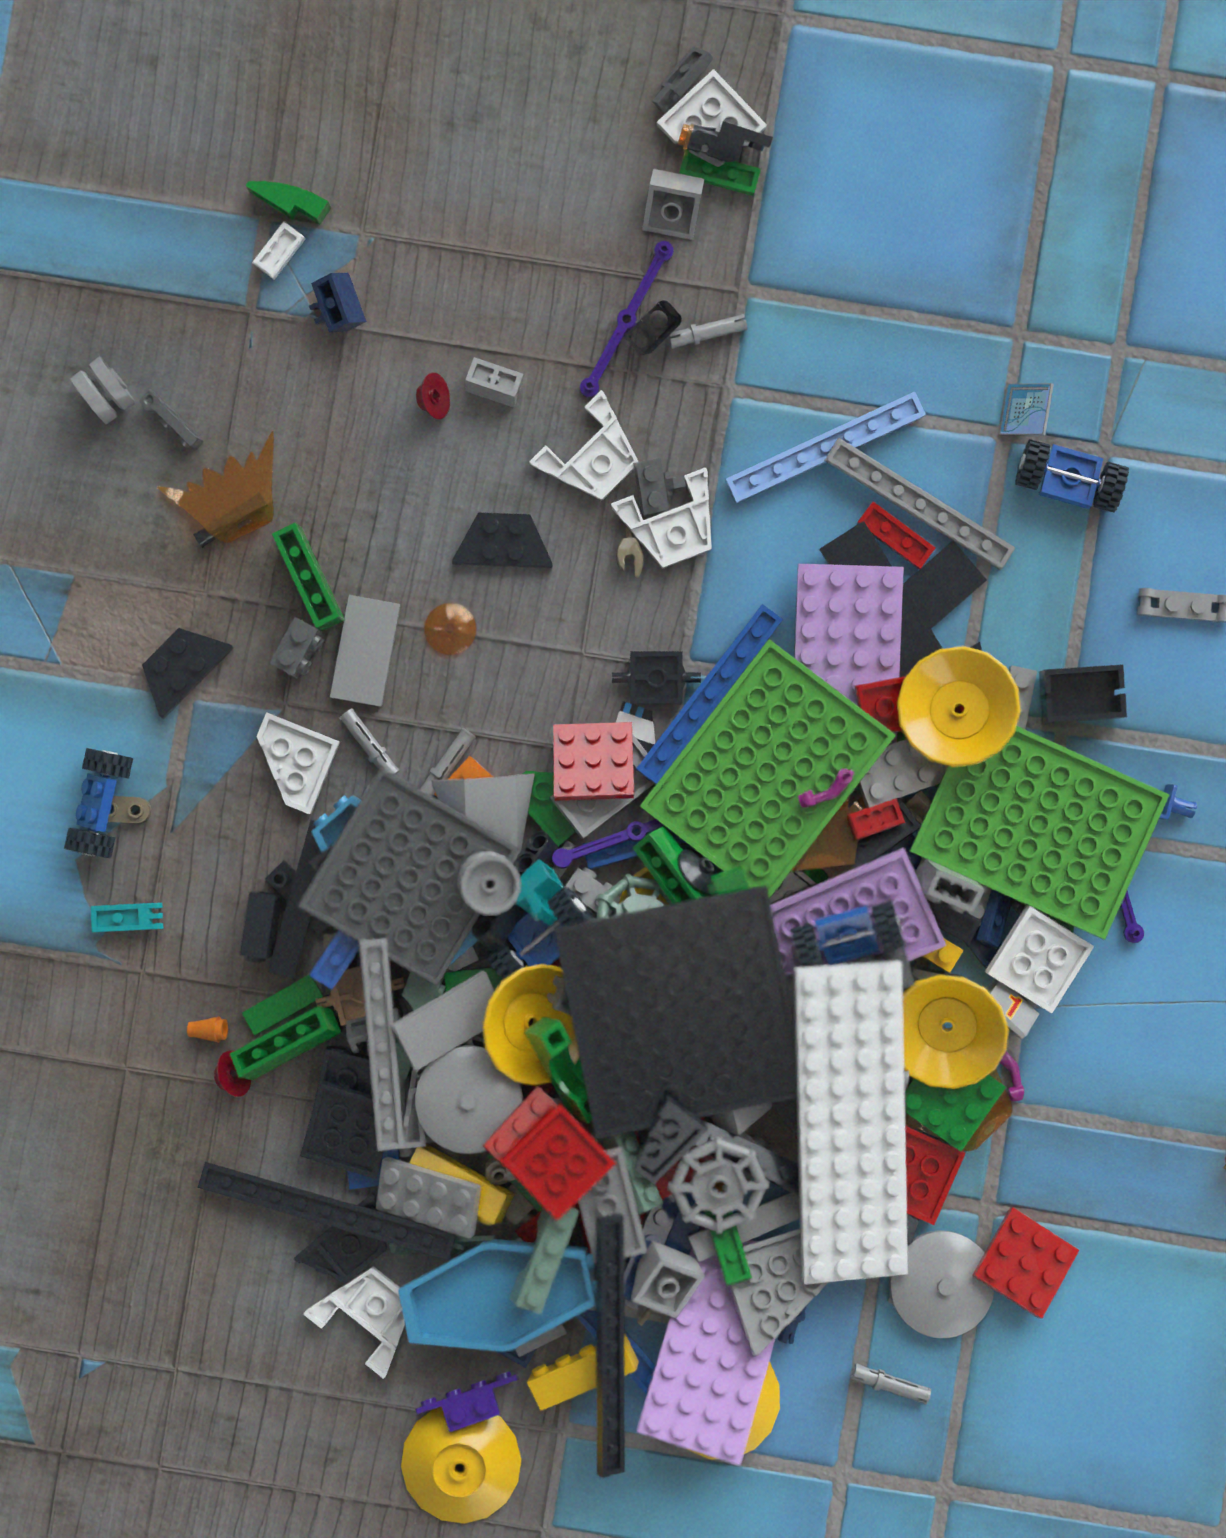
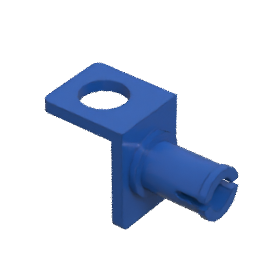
(1176, 804)

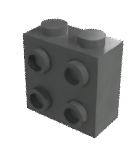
(298, 648)

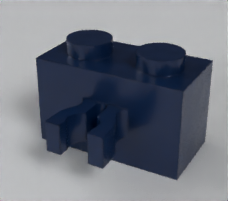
(337, 303)

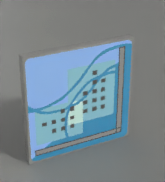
(1026, 409)

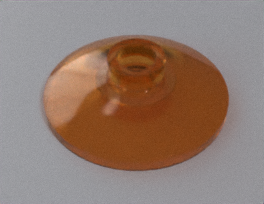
(453, 642)

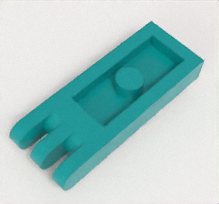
(125, 917)

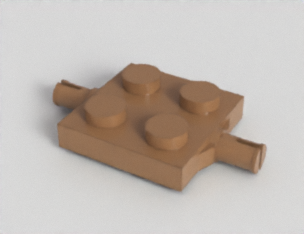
(349, 995)

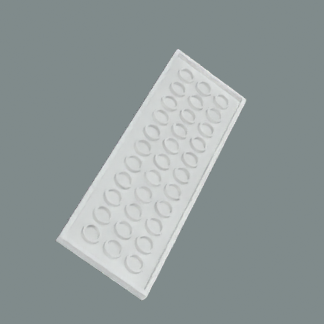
(851, 1121)

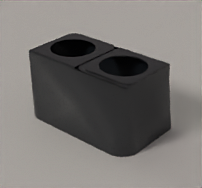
(673, 321)

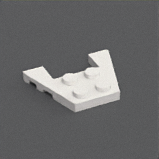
(600, 462)
(675, 533)
(375, 1305)

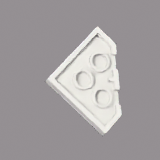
(709, 106)
(297, 760)

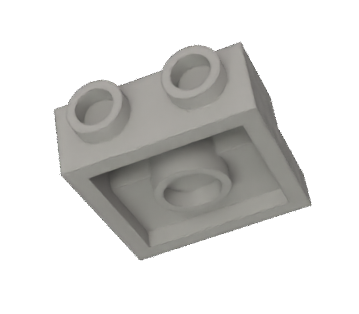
(587, 889)

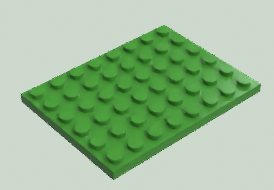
(752, 757)
(1043, 829)

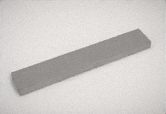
(768, 1217)

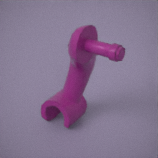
(842, 779)
(1016, 1092)

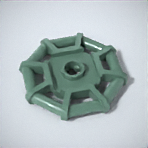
(634, 901)

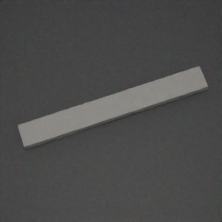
(919, 504)
(381, 1044)

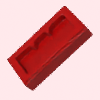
(875, 819)

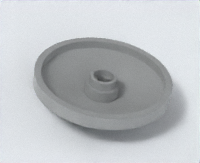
(464, 1099)
(939, 1290)

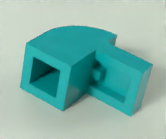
(537, 887)

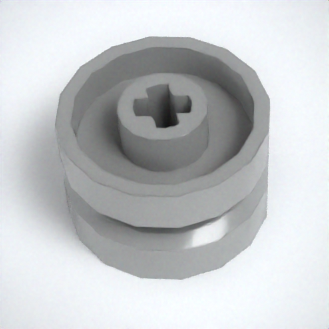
(105, 388)
(502, 890)

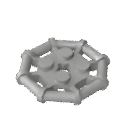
(718, 1170)

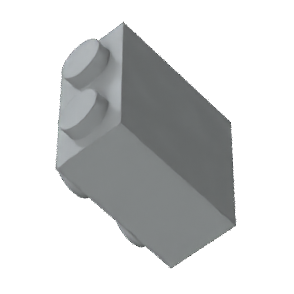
(947, 885)

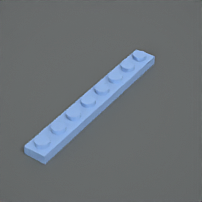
(814, 451)

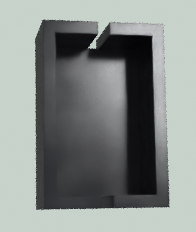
(1082, 694)

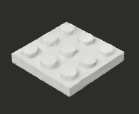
(1039, 959)

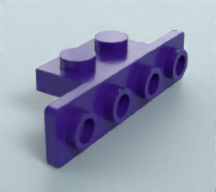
(471, 1406)

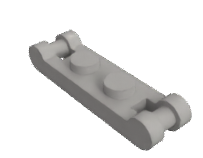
(1182, 605)

